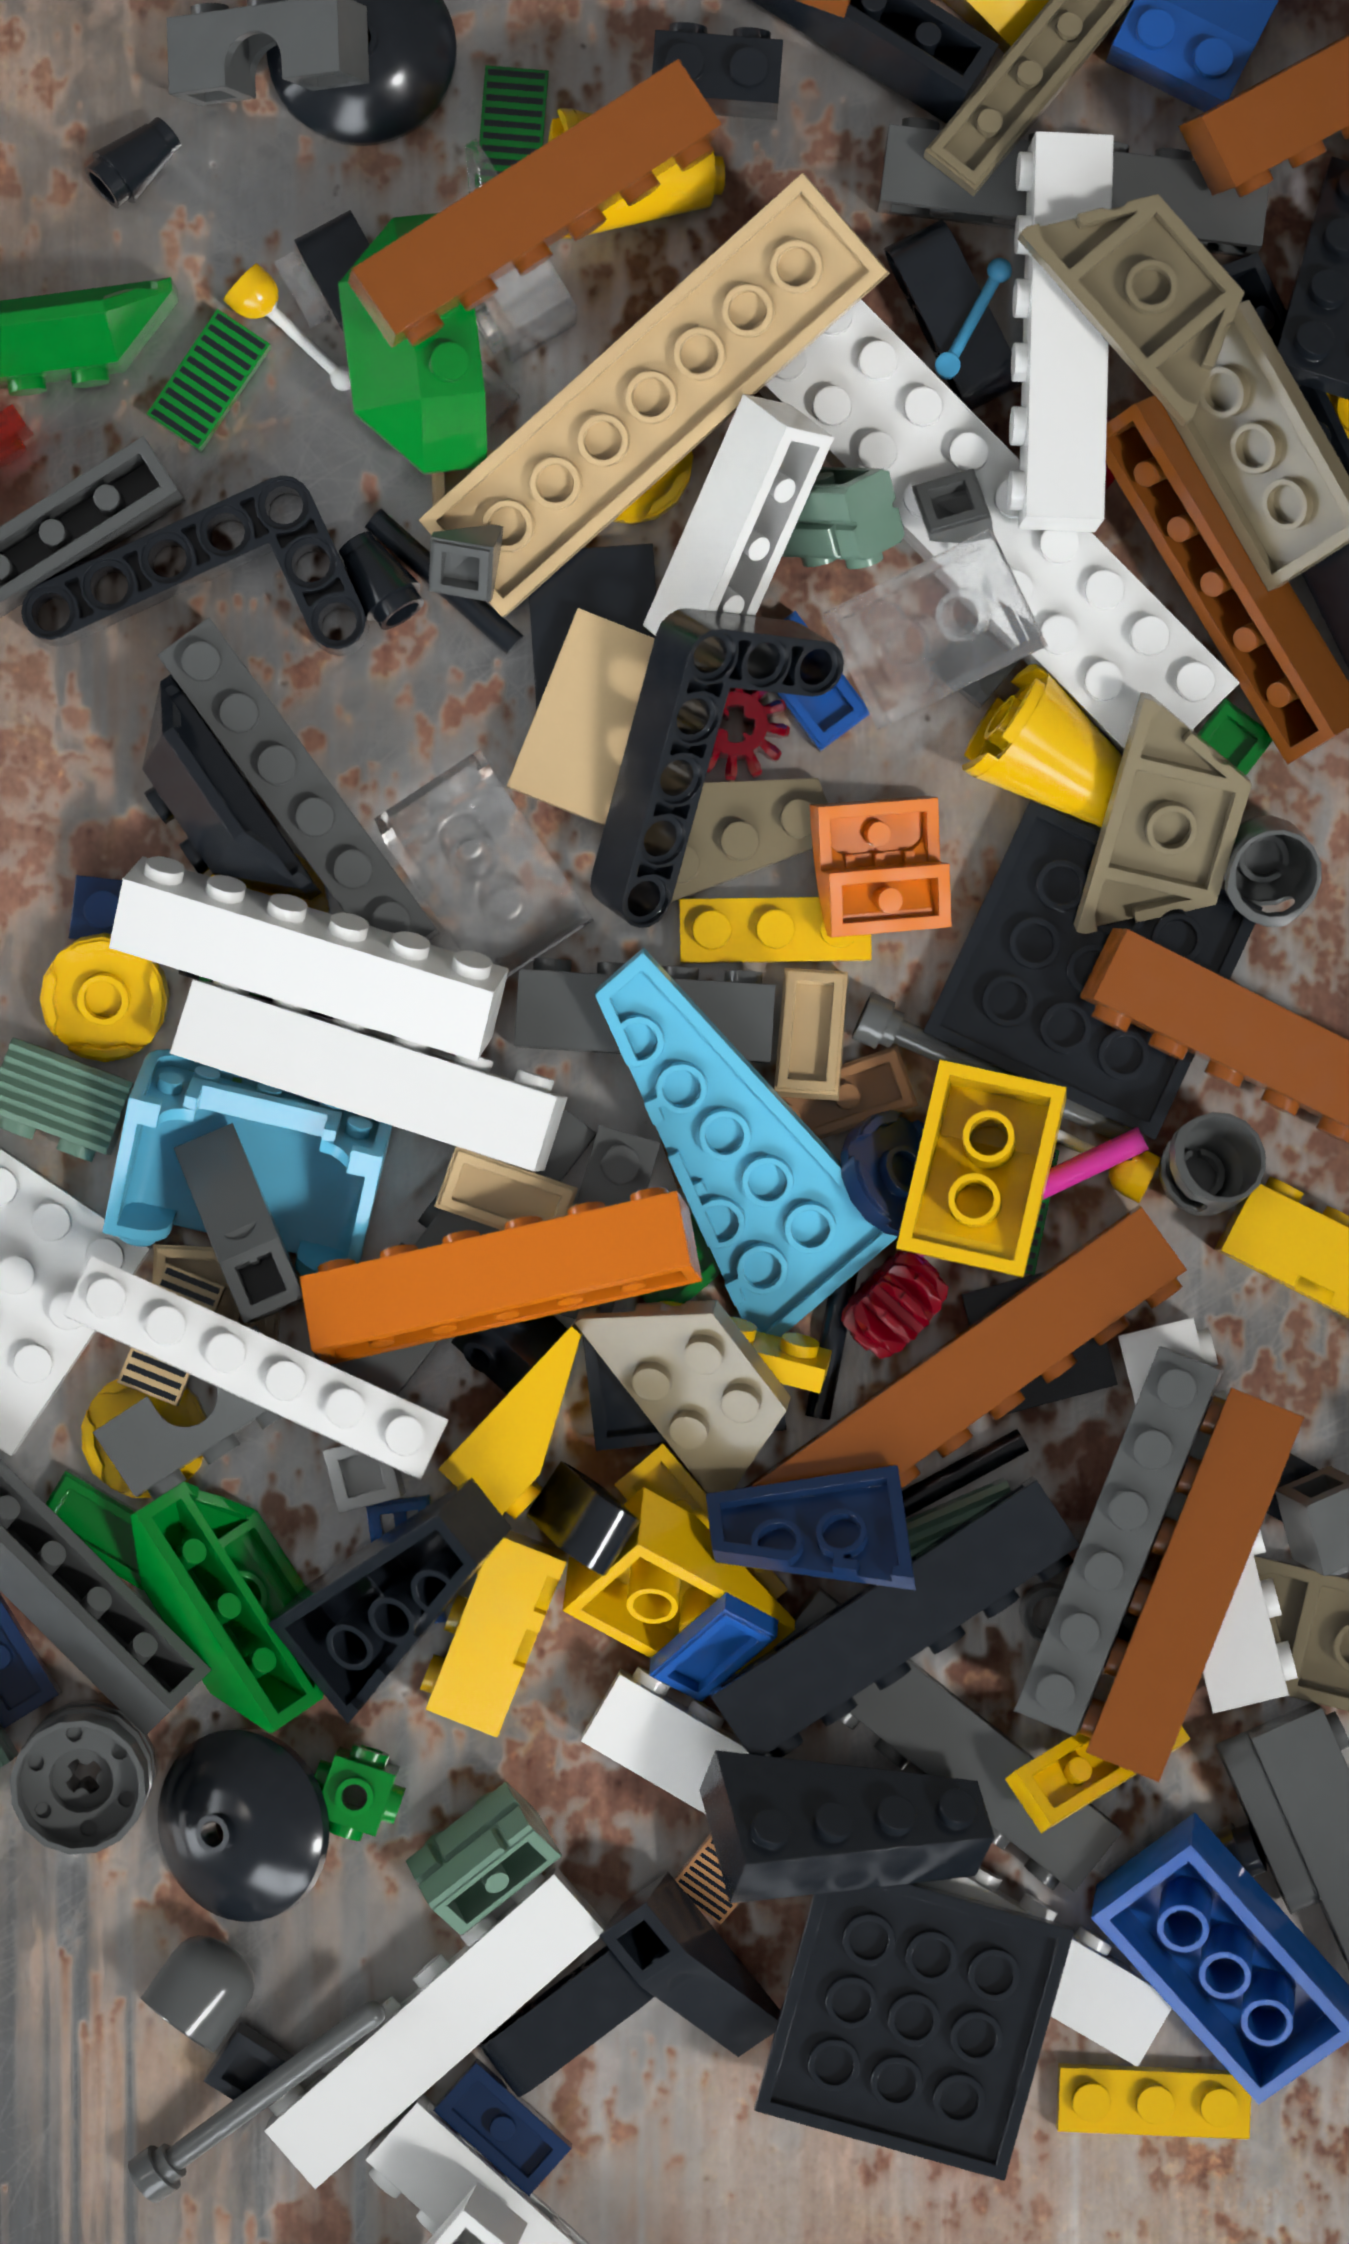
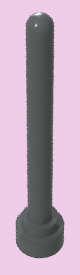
(885, 1026)
(159, 2169)

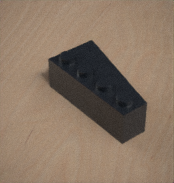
(381, 1601)
(837, 1827)

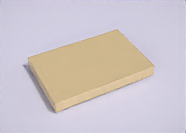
(584, 718)

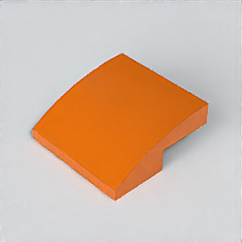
(880, 866)

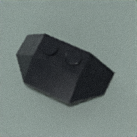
(214, 803)

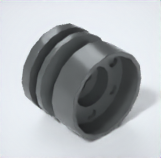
(82, 1813)

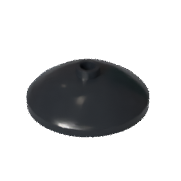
(409, 77)
(269, 1821)

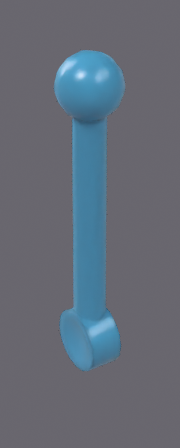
(948, 363)

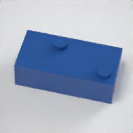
(1225, 1958)

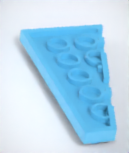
(745, 1160)

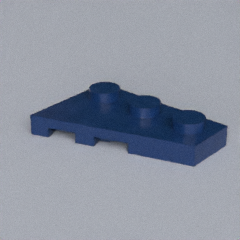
(818, 1527)

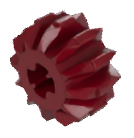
(754, 715)
(894, 1304)

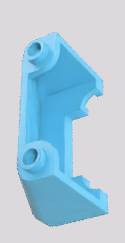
(308, 1157)

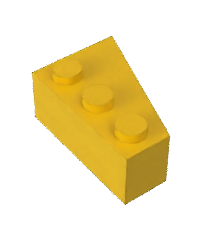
(1291, 1244)
(494, 1633)

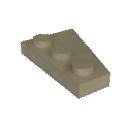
(746, 829)

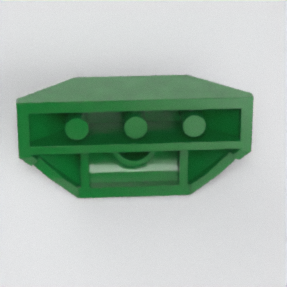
(79, 334)
(419, 396)
(217, 1587)

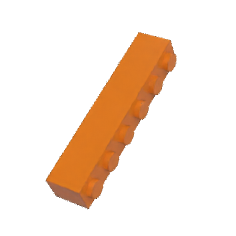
(500, 1276)

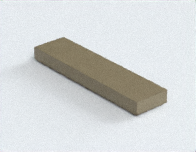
(1021, 88)

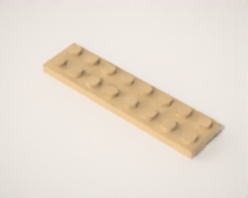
(662, 388)

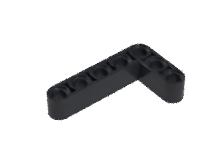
(206, 563)
(674, 735)

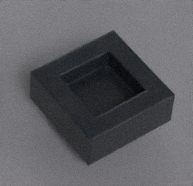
(244, 2062)

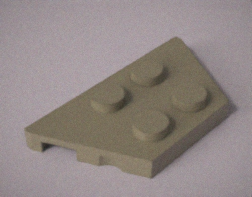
(1145, 292)
(1164, 824)
(693, 1382)
(1317, 1630)

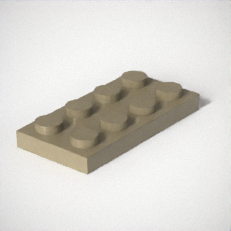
(1267, 457)

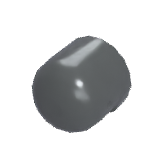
(1289, 866)
(1232, 1151)
(202, 1990)

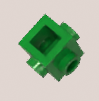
(370, 1770)

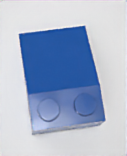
(1190, 45)

